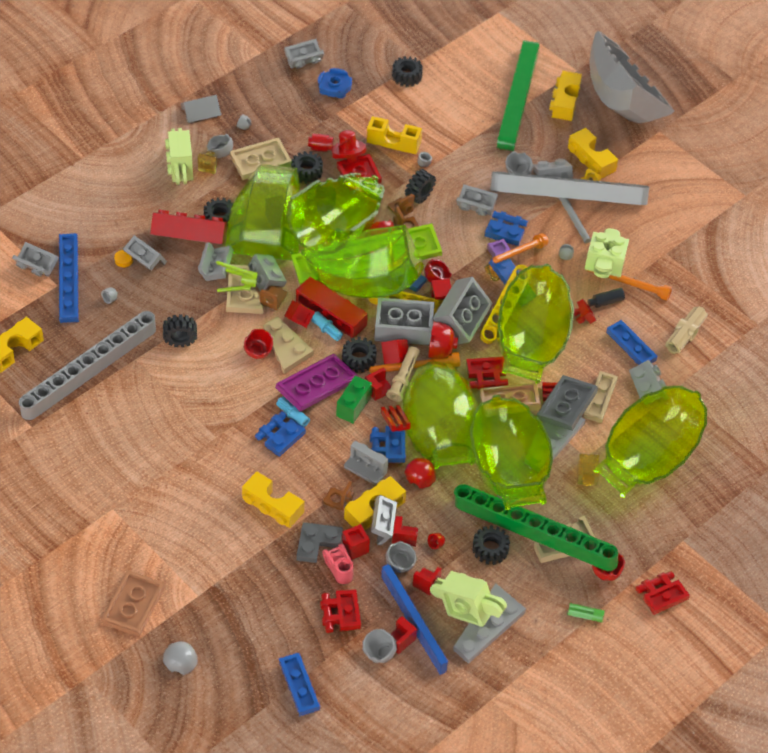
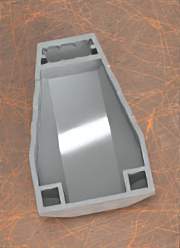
(621, 85)

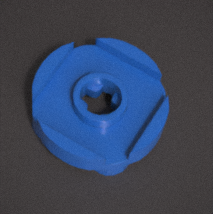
(327, 86)

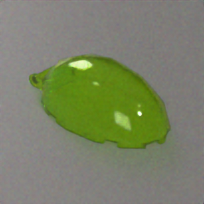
(534, 321)
(440, 414)
(653, 437)
(511, 451)

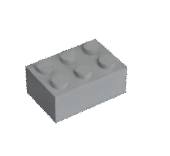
(464, 308)
(404, 320)

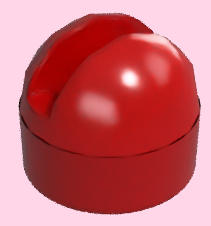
(435, 538)

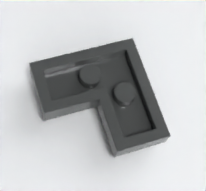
(313, 537)

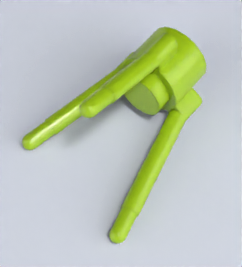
(248, 277)

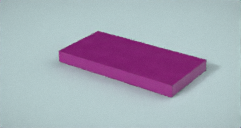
(316, 382)

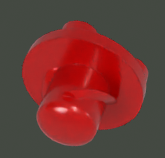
(348, 146)

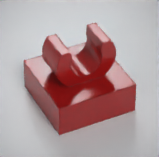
(585, 311)

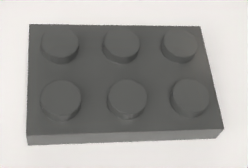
(567, 402)

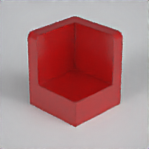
(440, 288)
(299, 314)
(394, 351)
(379, 383)
(404, 533)
(356, 541)
(425, 579)
(403, 634)

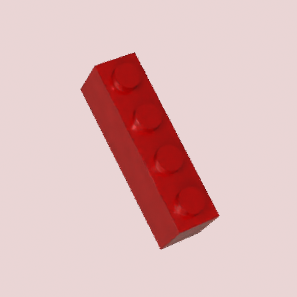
(189, 228)
(332, 306)

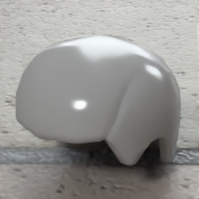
(220, 145)
(519, 163)
(401, 557)
(379, 646)
(180, 657)

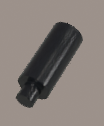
(607, 298)

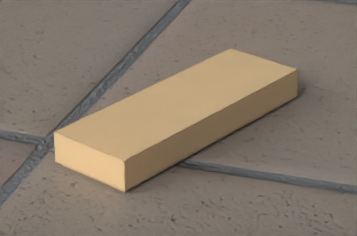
(599, 404)

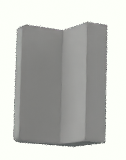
(201, 108)
(143, 253)
(383, 519)

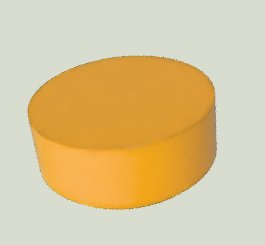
(123, 259)

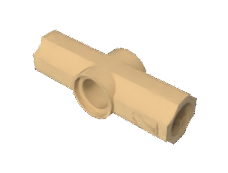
(686, 330)

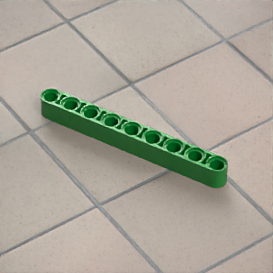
(518, 96)
(536, 527)

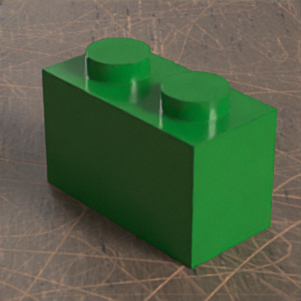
(354, 399)

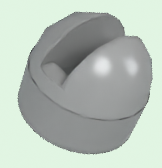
(244, 122)
(424, 159)
(566, 252)
(109, 295)

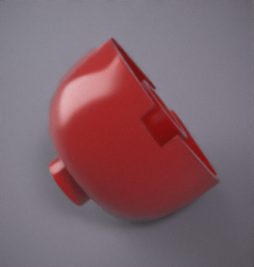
(442, 341)

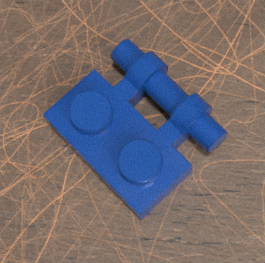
(499, 230)
(284, 438)
(394, 444)

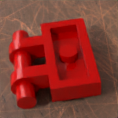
(486, 367)
(663, 597)
(347, 607)

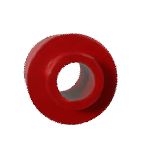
(320, 142)

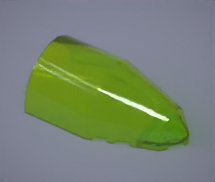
(334, 209)

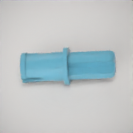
(326, 326)
(292, 412)

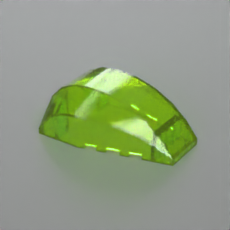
(260, 214)
(367, 265)

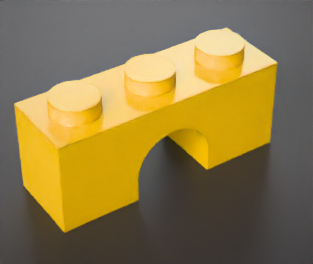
(565, 95)
(382, 135)
(583, 145)
(24, 334)
(284, 509)
(361, 509)

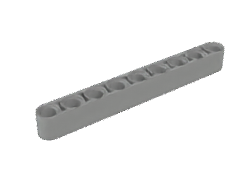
(569, 188)
(87, 365)

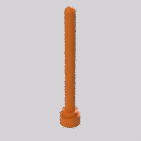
(538, 241)
(663, 291)
(453, 359)

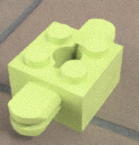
(179, 156)
(607, 253)
(467, 598)

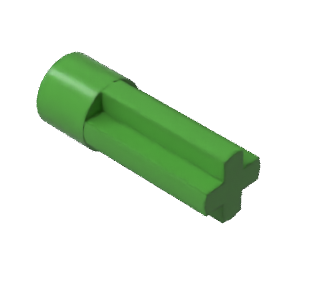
(586, 612)

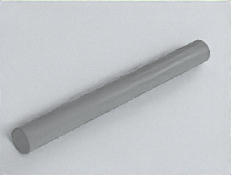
(583, 233)

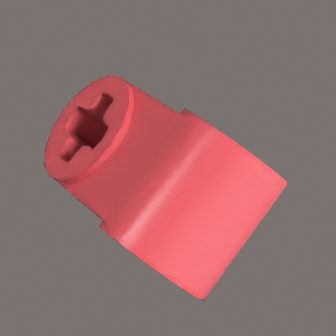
(339, 564)

